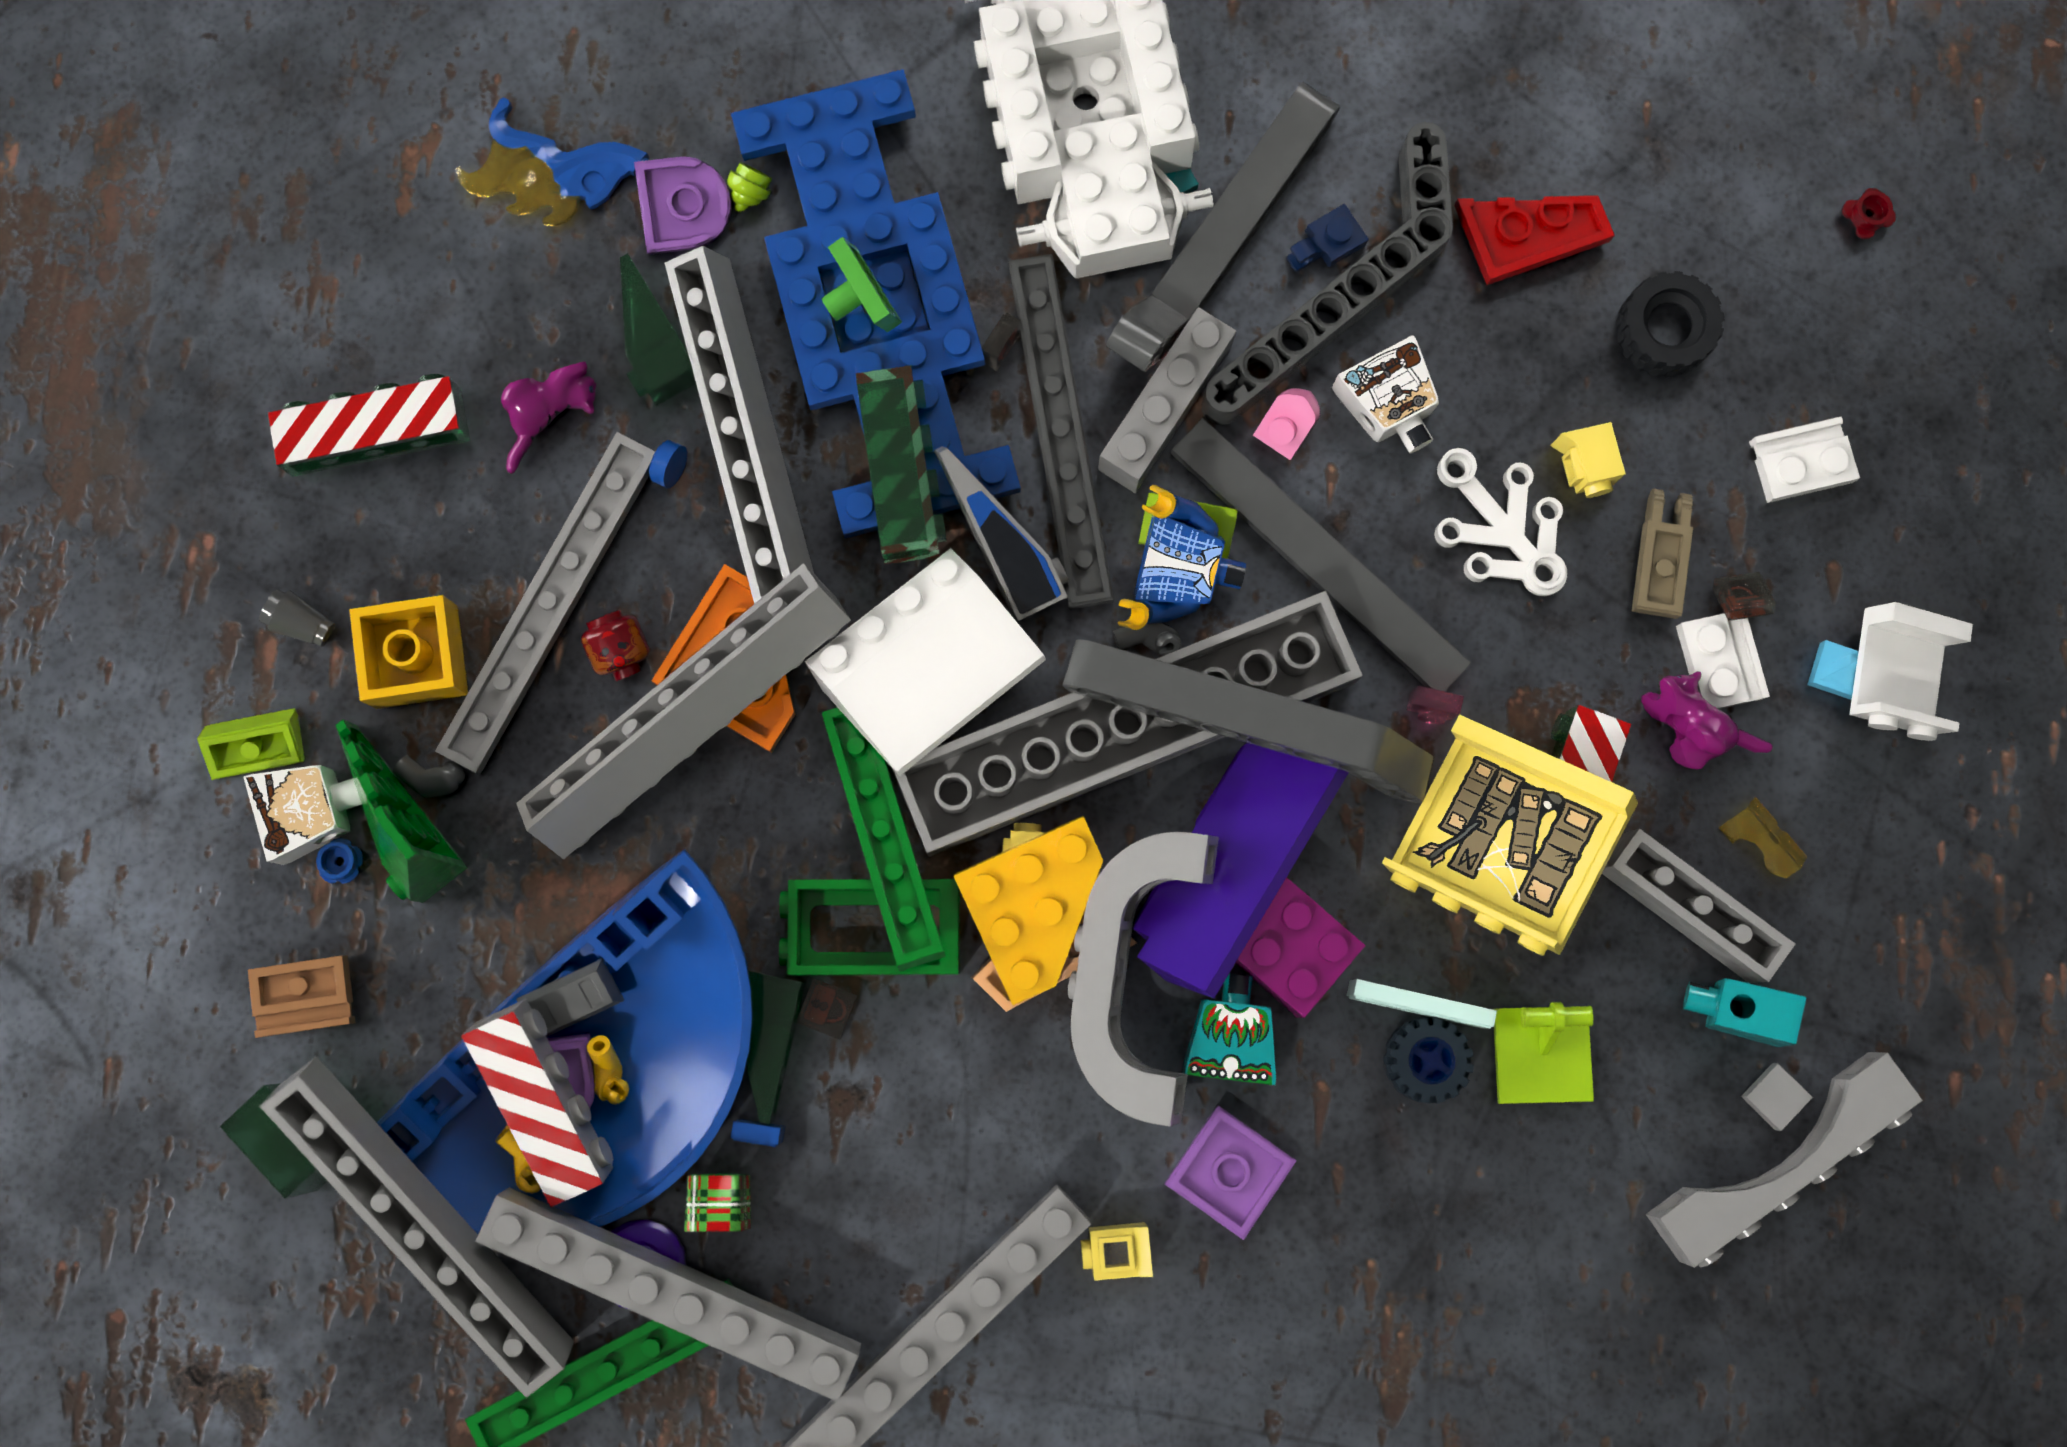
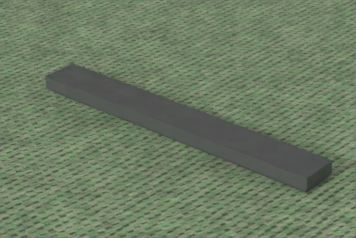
(1060, 432)
(1320, 557)

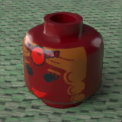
(615, 645)

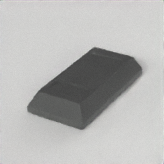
(575, 996)

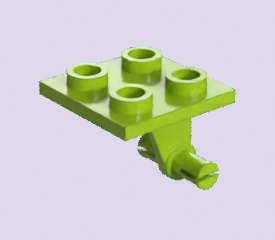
(1543, 1054)

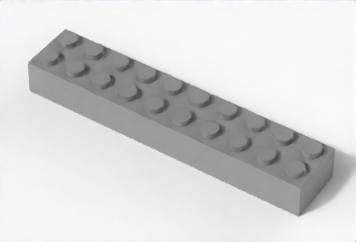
(1090, 743)

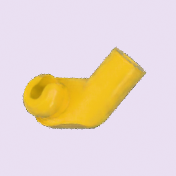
(607, 1071)
(523, 1175)

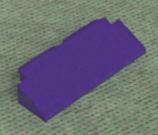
(1263, 821)

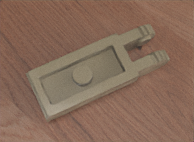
(1663, 558)

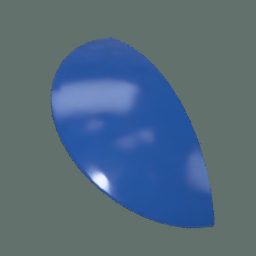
(676, 1035)

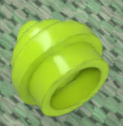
(748, 186)

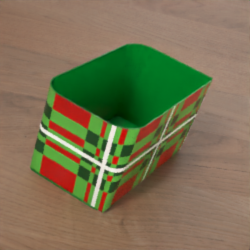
(718, 1202)

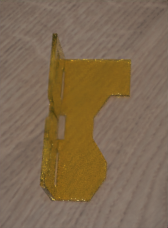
(1748, 827)

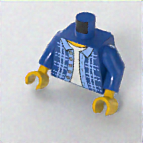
(1179, 563)

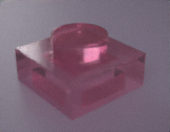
(1434, 705)

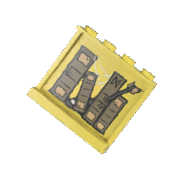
(1512, 836)

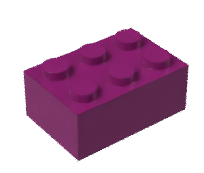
(1298, 950)

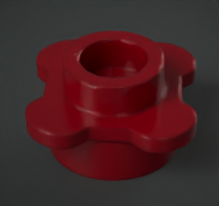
(1875, 202)

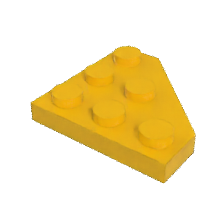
(1032, 904)

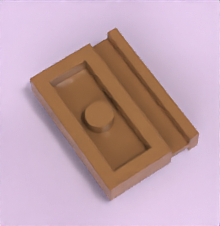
(301, 996)

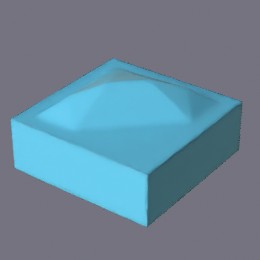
(1834, 669)

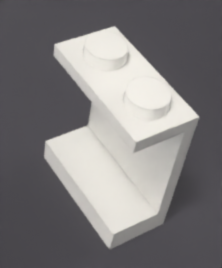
(1903, 667)

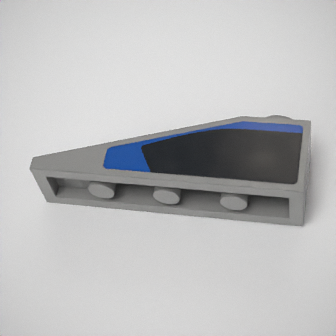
(1016, 561)

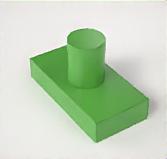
(858, 289)

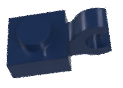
(1329, 237)

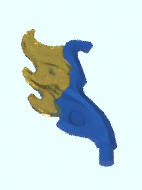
(544, 175)

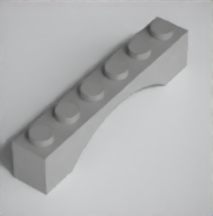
(1858, 1107)

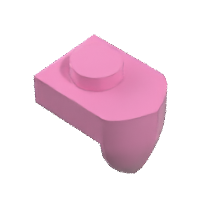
(1289, 421)

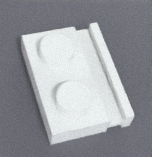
(1804, 459)
(1725, 657)

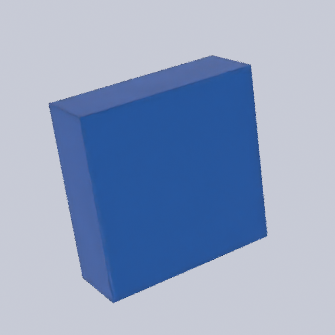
(757, 1132)

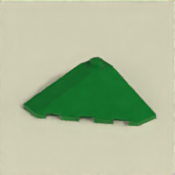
(404, 836)

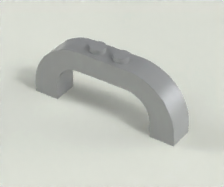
(1102, 967)

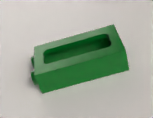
(807, 894)

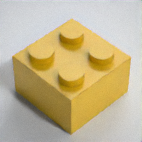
(408, 652)

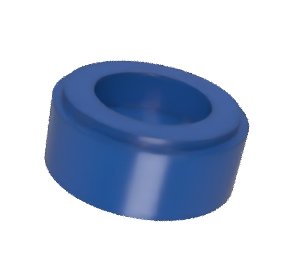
(668, 463)

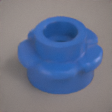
(330, 853)

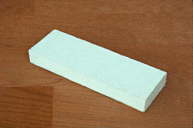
(1421, 1004)

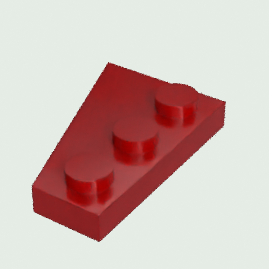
(1527, 234)

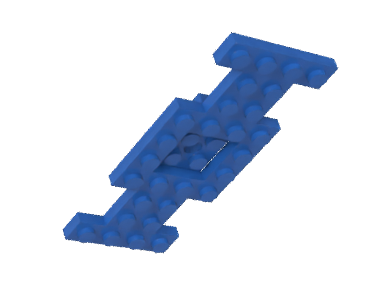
(850, 197)

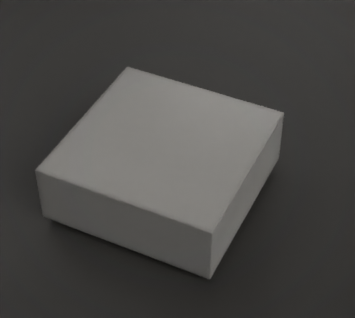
(1776, 1097)

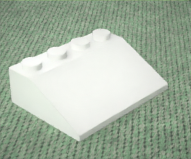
(924, 661)

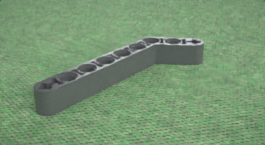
(1338, 296)
(1156, 322)
(1252, 716)

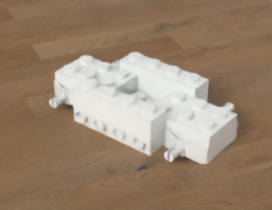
(1100, 163)

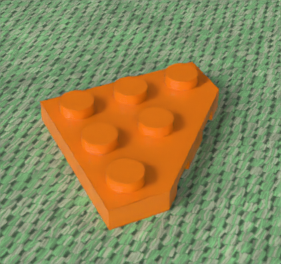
(723, 603)

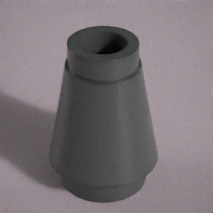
(295, 618)

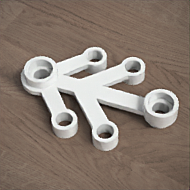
(1504, 528)

